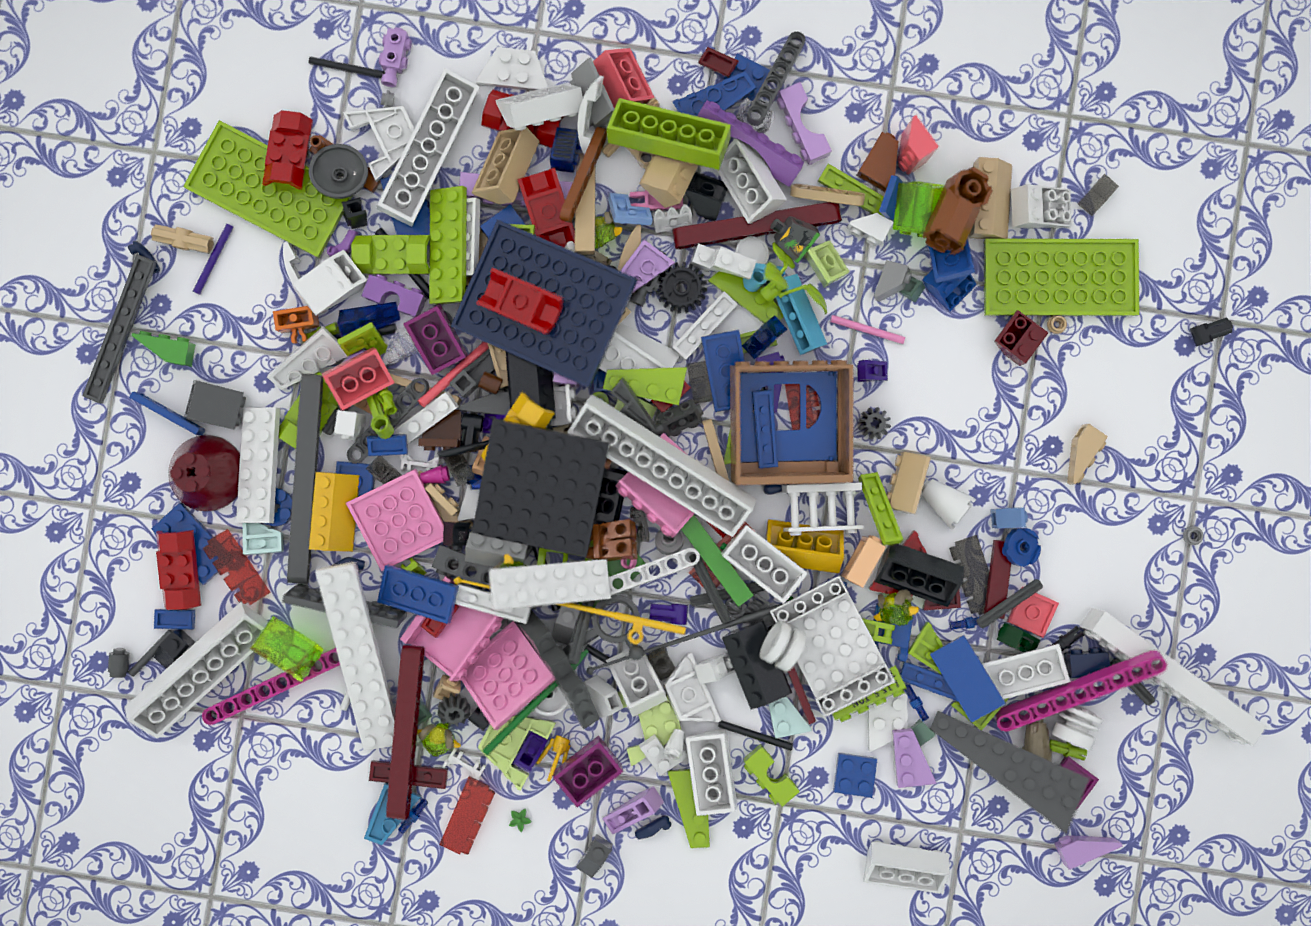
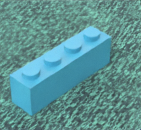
(801, 318)

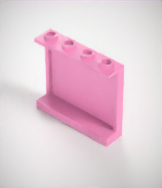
(656, 505)
(458, 641)

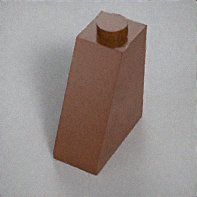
(880, 162)

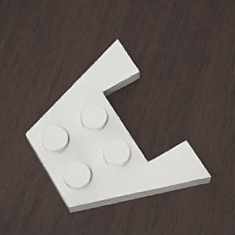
(392, 131)

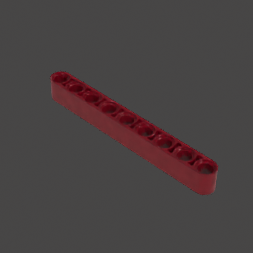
(738, 227)
(405, 732)

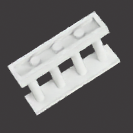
(813, 491)

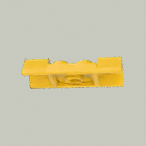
(527, 413)

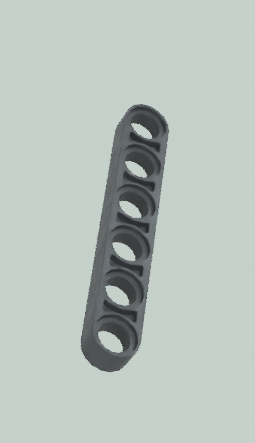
(776, 78)
(402, 409)

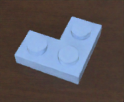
(625, 213)

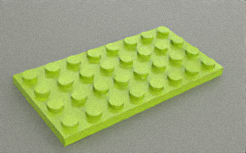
(232, 177)
(1061, 277)

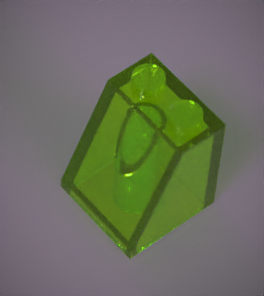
(915, 206)
(287, 649)

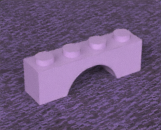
(813, 145)

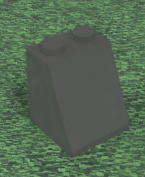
(214, 405)

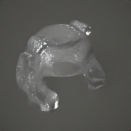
(742, 116)

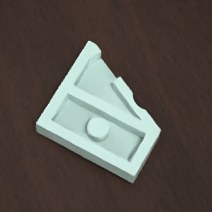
(261, 539)
(787, 719)

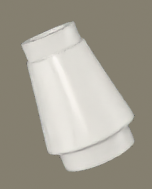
(674, 746)

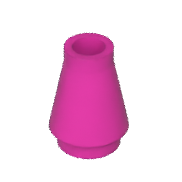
(436, 475)

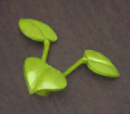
(778, 282)

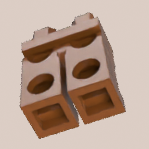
(613, 541)

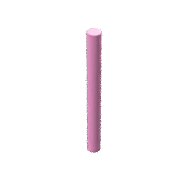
(867, 329)

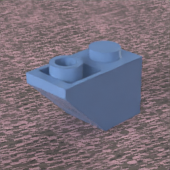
(1009, 517)

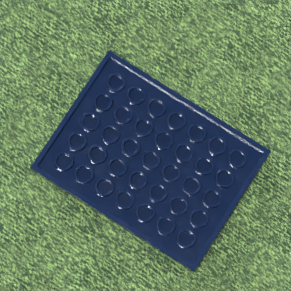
(590, 310)

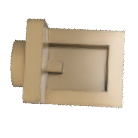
(446, 687)

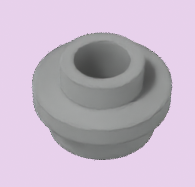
(387, 99)
(1198, 535)

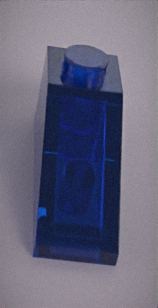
(378, 314)

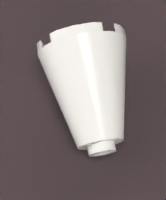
(946, 501)

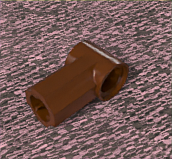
(490, 383)

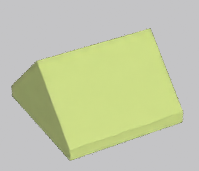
(826, 263)

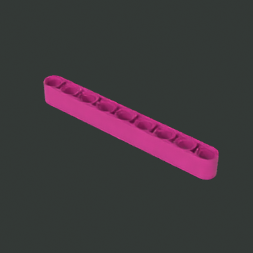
(1086, 683)
(258, 695)

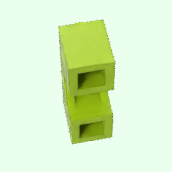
(780, 789)

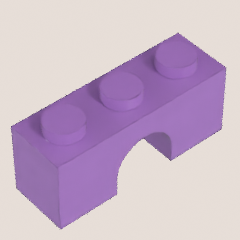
(378, 289)

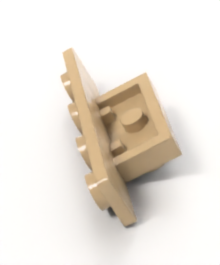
(446, 506)

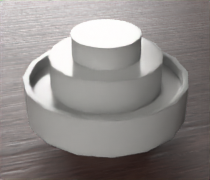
(668, 545)

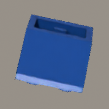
(951, 291)

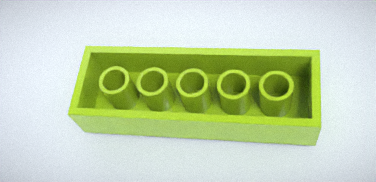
(669, 133)

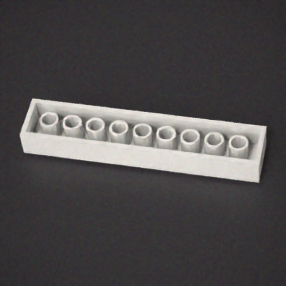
(664, 466)
(1175, 680)

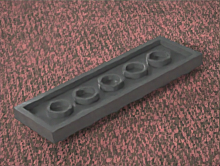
(310, 598)

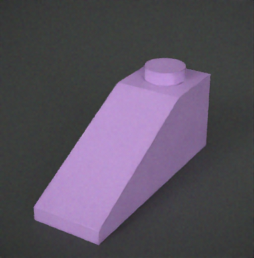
(634, 810)
(1082, 849)

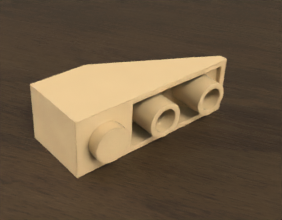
(1083, 450)

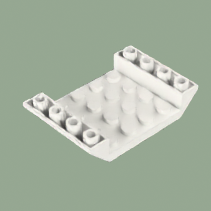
(838, 649)

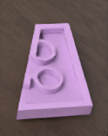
(646, 264)
(910, 761)

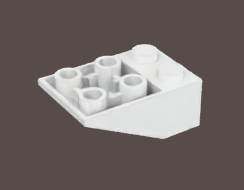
(1041, 207)
(330, 283)

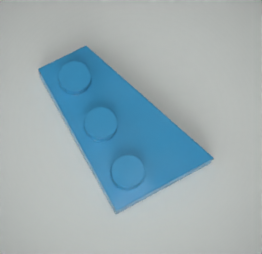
(380, 826)

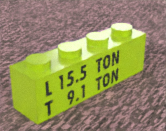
(878, 698)

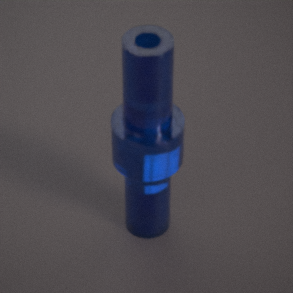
(968, 622)
(916, 703)
(413, 816)

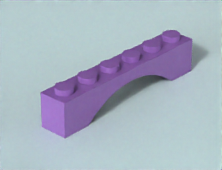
(782, 163)

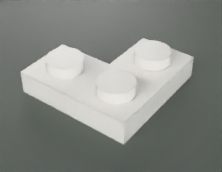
(655, 752)

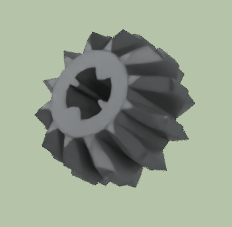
(879, 427)
(454, 710)

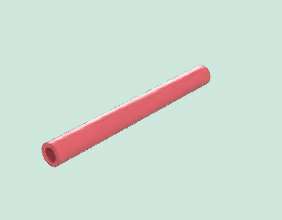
(445, 381)

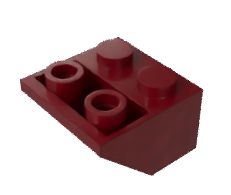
(1020, 338)

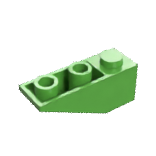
(171, 351)

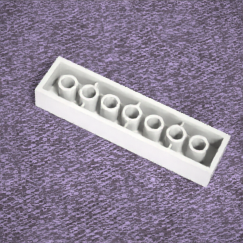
(427, 147)
(196, 671)

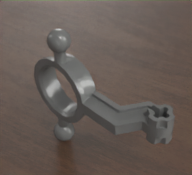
(635, 651)

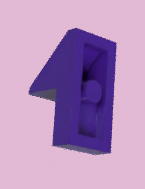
(872, 371)
(530, 751)

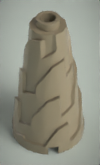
(1038, 740)

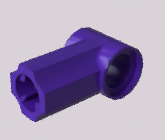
(669, 613)

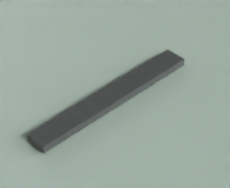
(119, 328)

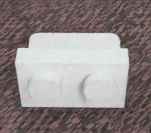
(564, 405)

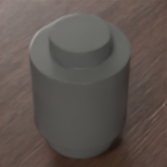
(118, 663)

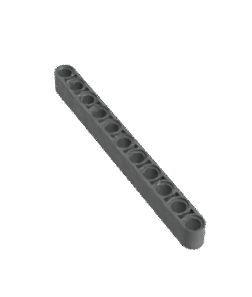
(304, 477)

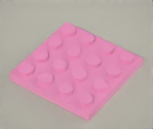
(398, 519)
(506, 676)

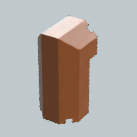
(957, 210)

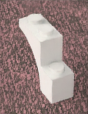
(723, 261)

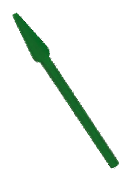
(525, 712)

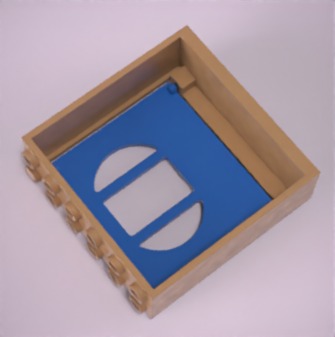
(794, 445)

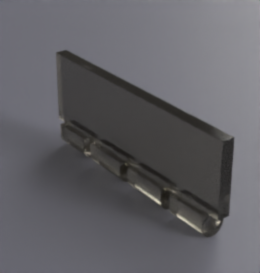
(975, 571)

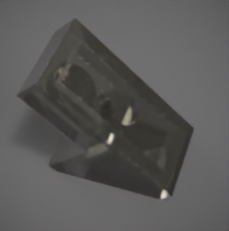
(661, 663)

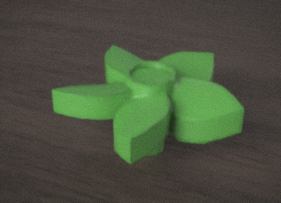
(519, 819)

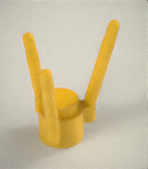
(560, 746)

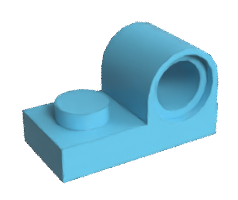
(757, 279)

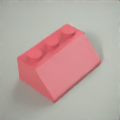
(622, 76)
(915, 146)
(358, 378)

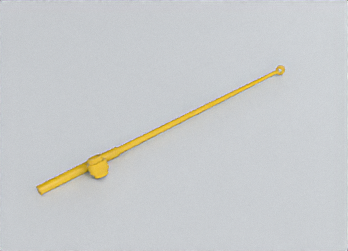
(638, 622)

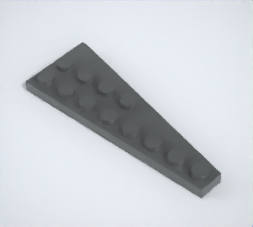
(1036, 781)

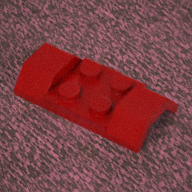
(494, 120)
(288, 149)
(544, 204)
(521, 301)
(178, 569)

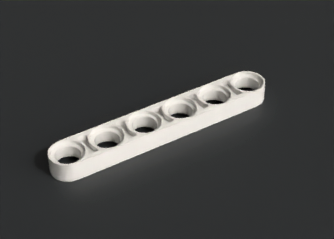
(647, 577)

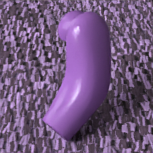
(344, 245)

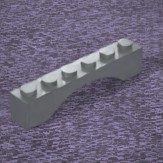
(468, 379)

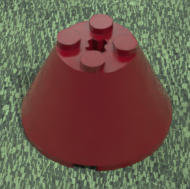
(205, 473)

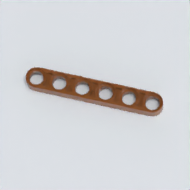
(583, 174)

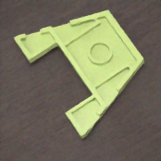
(657, 720)
(507, 750)

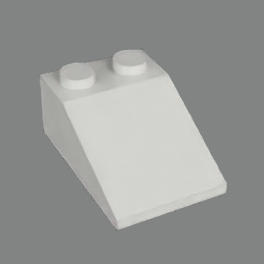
(637, 683)

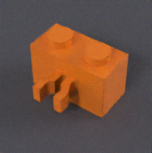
(295, 320)

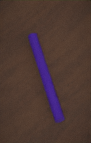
(213, 258)

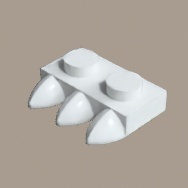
(672, 218)

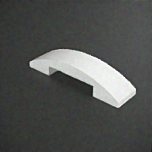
(592, 94)
(290, 259)

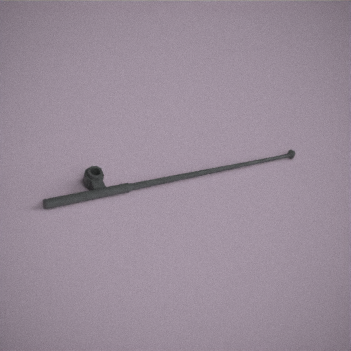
(764, 614)

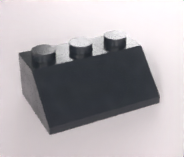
(609, 500)

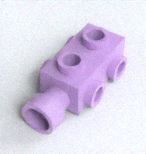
(398, 50)

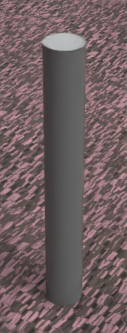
(147, 657)

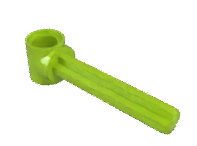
(379, 418)

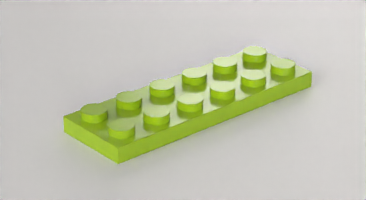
(447, 245)

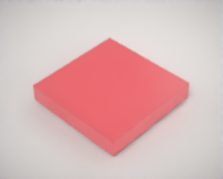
(1034, 614)

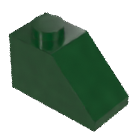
(1017, 638)

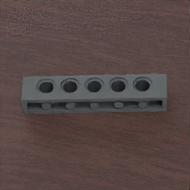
(443, 565)

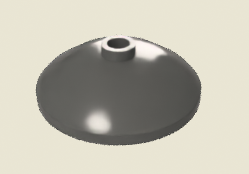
(337, 161)

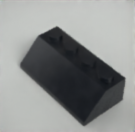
(530, 379)
(920, 574)
(758, 678)

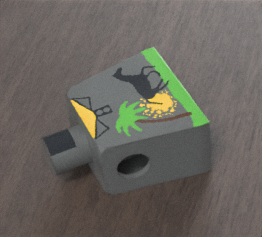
(794, 236)

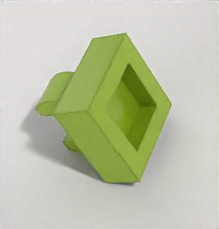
(414, 567)

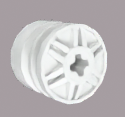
(1077, 726)

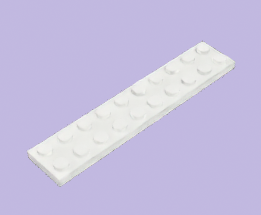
(358, 654)

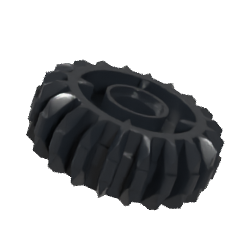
(685, 299)

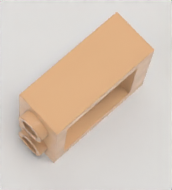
(863, 560)

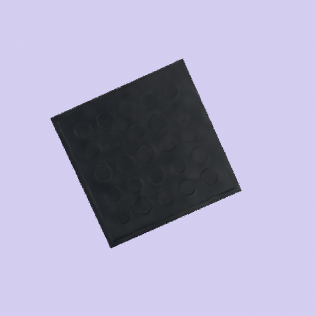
(540, 487)

